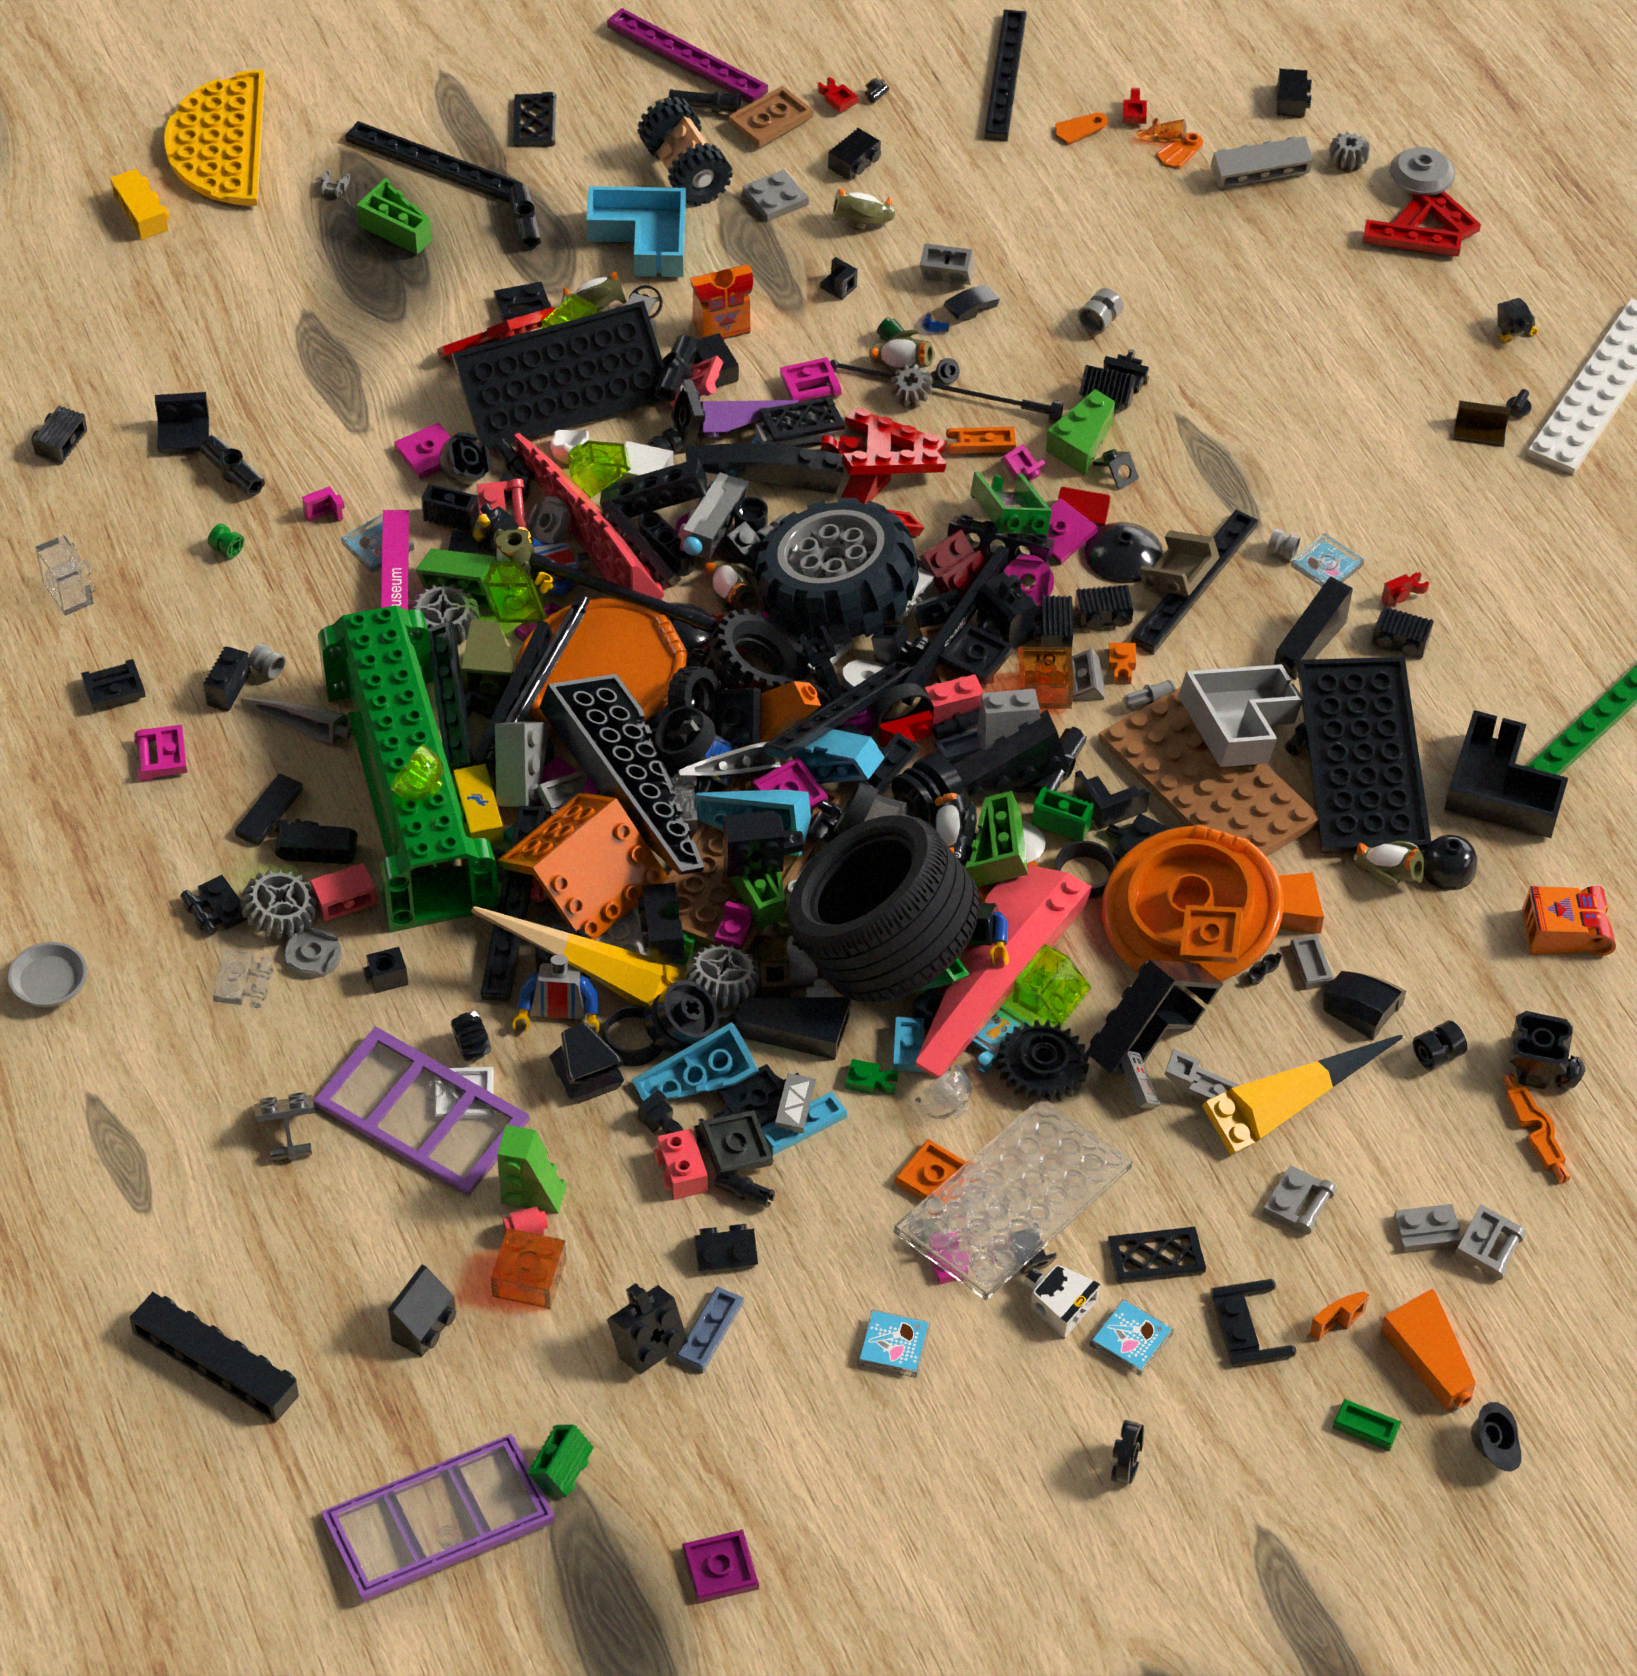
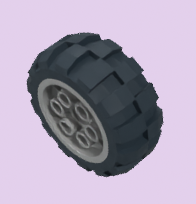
(837, 569)

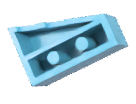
(841, 757)

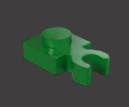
(867, 1076)

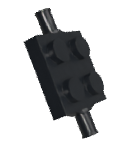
(1140, 829)
(758, 1093)

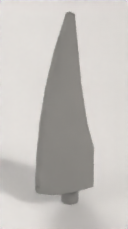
(309, 720)
(737, 761)

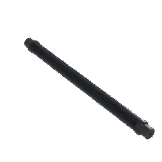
(544, 668)

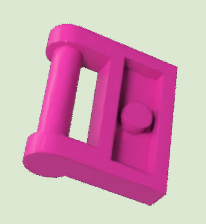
(808, 375)
(169, 752)

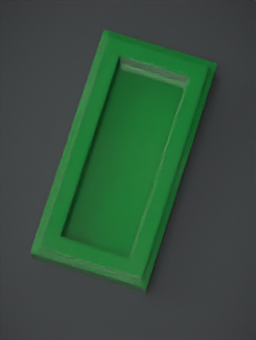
(1366, 1424)

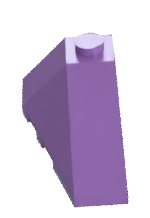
(729, 415)

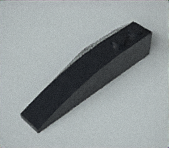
(772, 464)

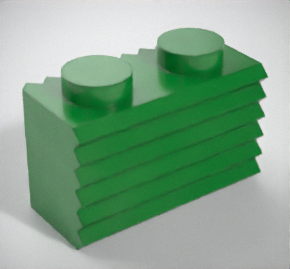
(1062, 814)
(561, 1460)

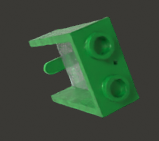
(1012, 511)

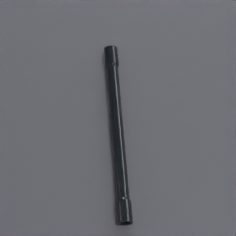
(694, 619)

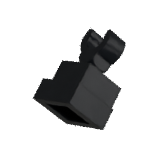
(658, 1114)

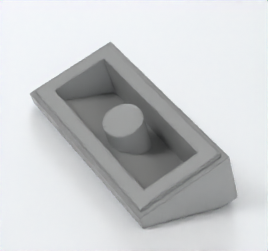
(1087, 676)

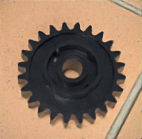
(1021, 1063)

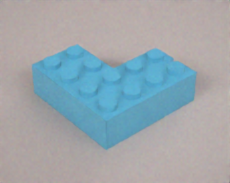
(642, 215)

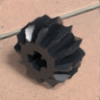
(470, 1036)

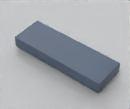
(710, 1329)

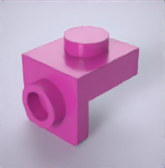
(1022, 462)
(321, 503)

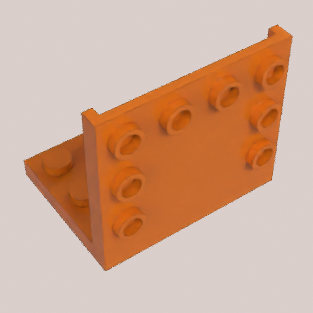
(588, 862)

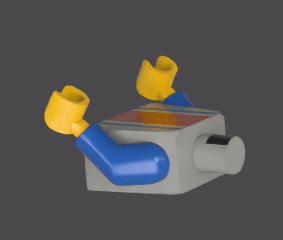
(549, 584)
(558, 993)

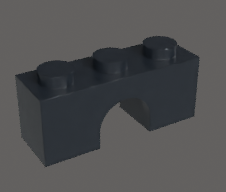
(661, 922)

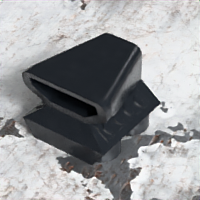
(1540, 1048)
(586, 1064)

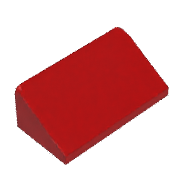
(1090, 504)

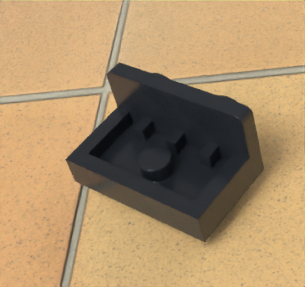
(725, 1249)

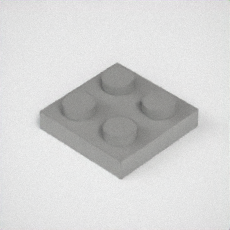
(775, 195)

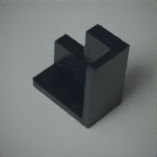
(1110, 807)

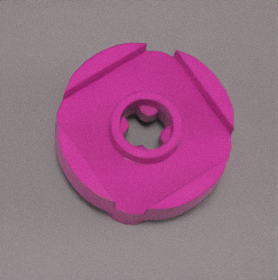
(1038, 570)

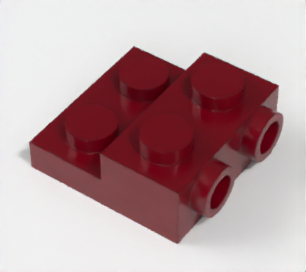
(953, 563)

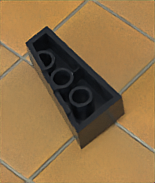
(1013, 760)

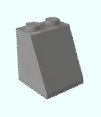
(1003, 712)

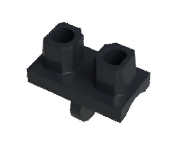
(1128, 365)
(936, 609)

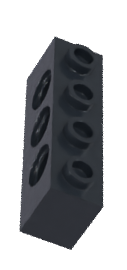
(657, 489)
(1038, 544)

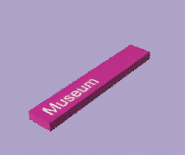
(395, 558)

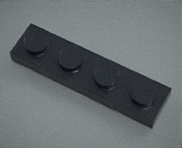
(647, 552)

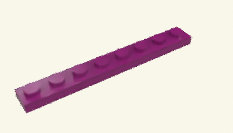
(687, 55)

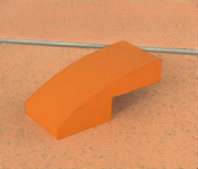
(1343, 1311)

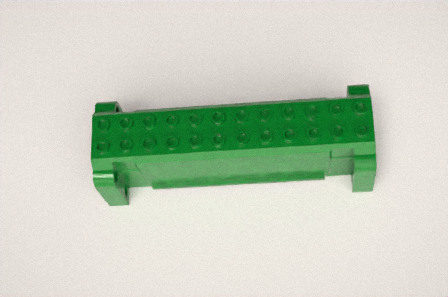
(383, 667)

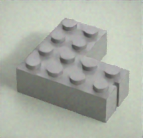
(1237, 709)

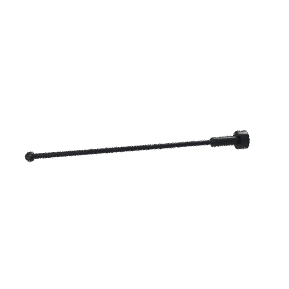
(1054, 410)

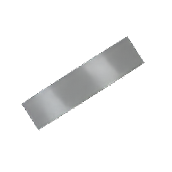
(1199, 1083)

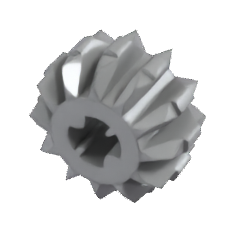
(1349, 151)
(911, 385)

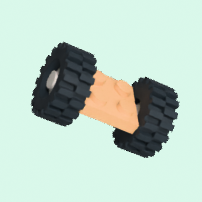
(674, 137)

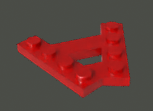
(1407, 234)
(497, 332)
(881, 432)

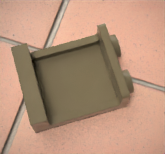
(1182, 565)

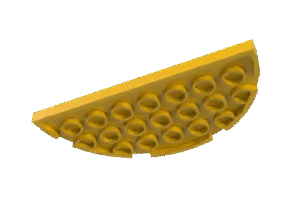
(217, 138)

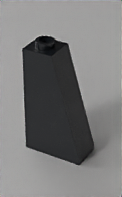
(1316, 626)
(795, 1023)

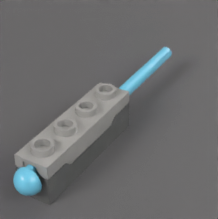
(713, 515)

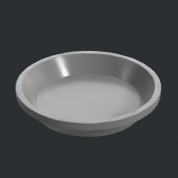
(1422, 171)
(47, 974)

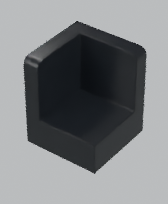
(841, 280)

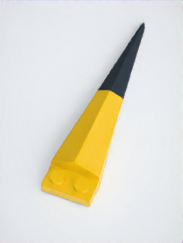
(1260, 1106)

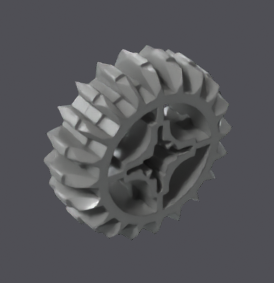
(450, 601)
(276, 895)
(724, 973)

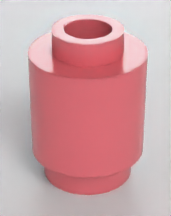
(526, 1220)

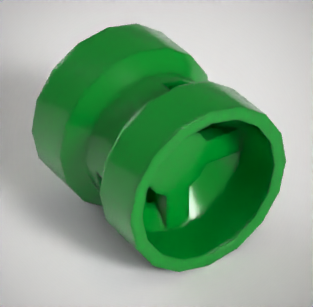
(228, 542)

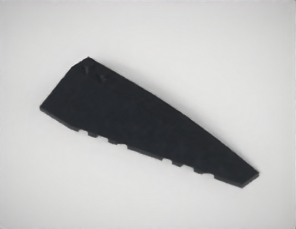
(615, 750)

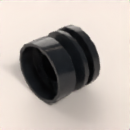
(923, 783)

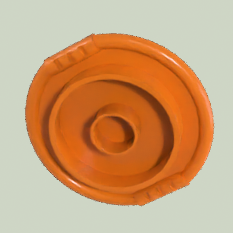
(620, 641)
(1190, 867)

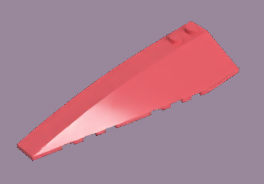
(588, 524)

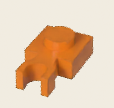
(1122, 659)

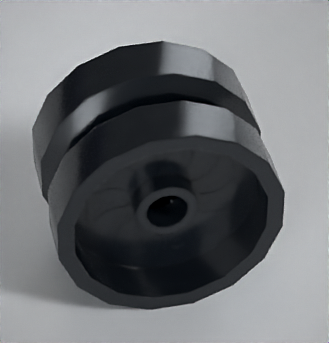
(680, 1016)

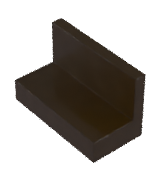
(1481, 423)

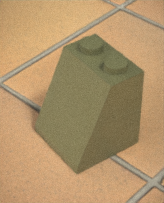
(486, 660)

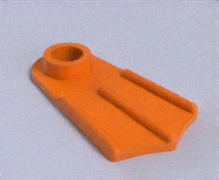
(1080, 127)
(1178, 153)

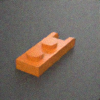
(981, 440)

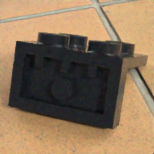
(182, 421)

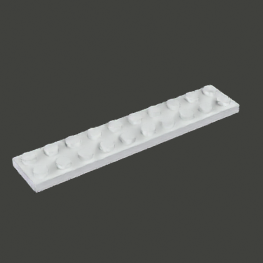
(1591, 398)

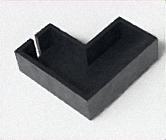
(1497, 789)
(1150, 1008)

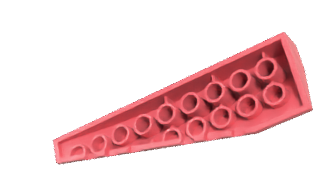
(1037, 914)

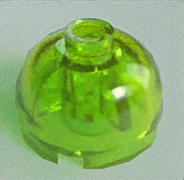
(419, 776)

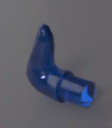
(934, 326)

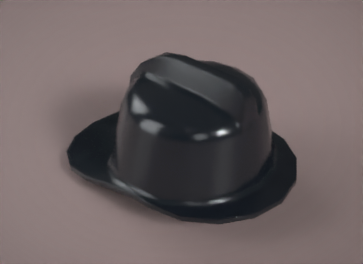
(1497, 1436)

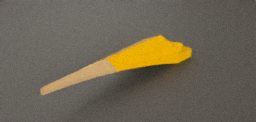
(617, 968)

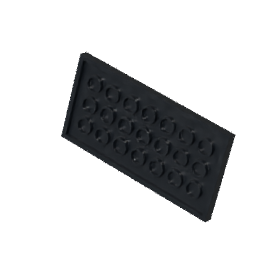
(561, 375)
(1363, 753)

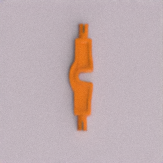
(1542, 1140)

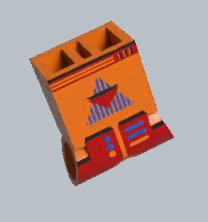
(722, 302)
(1568, 921)

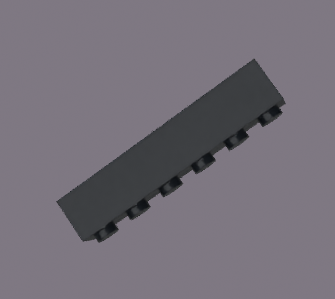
(214, 1356)

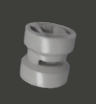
(1283, 544)
(264, 659)

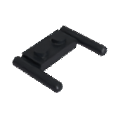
(1238, 1326)

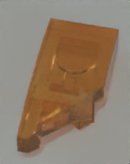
(1165, 132)

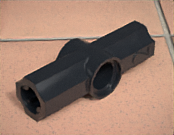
(524, 216)
(675, 368)
(232, 465)
(1072, 743)

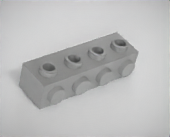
(1261, 162)

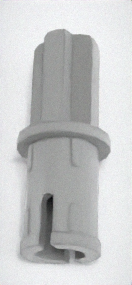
(1148, 694)

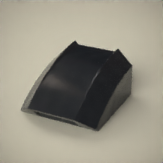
(1362, 1001)

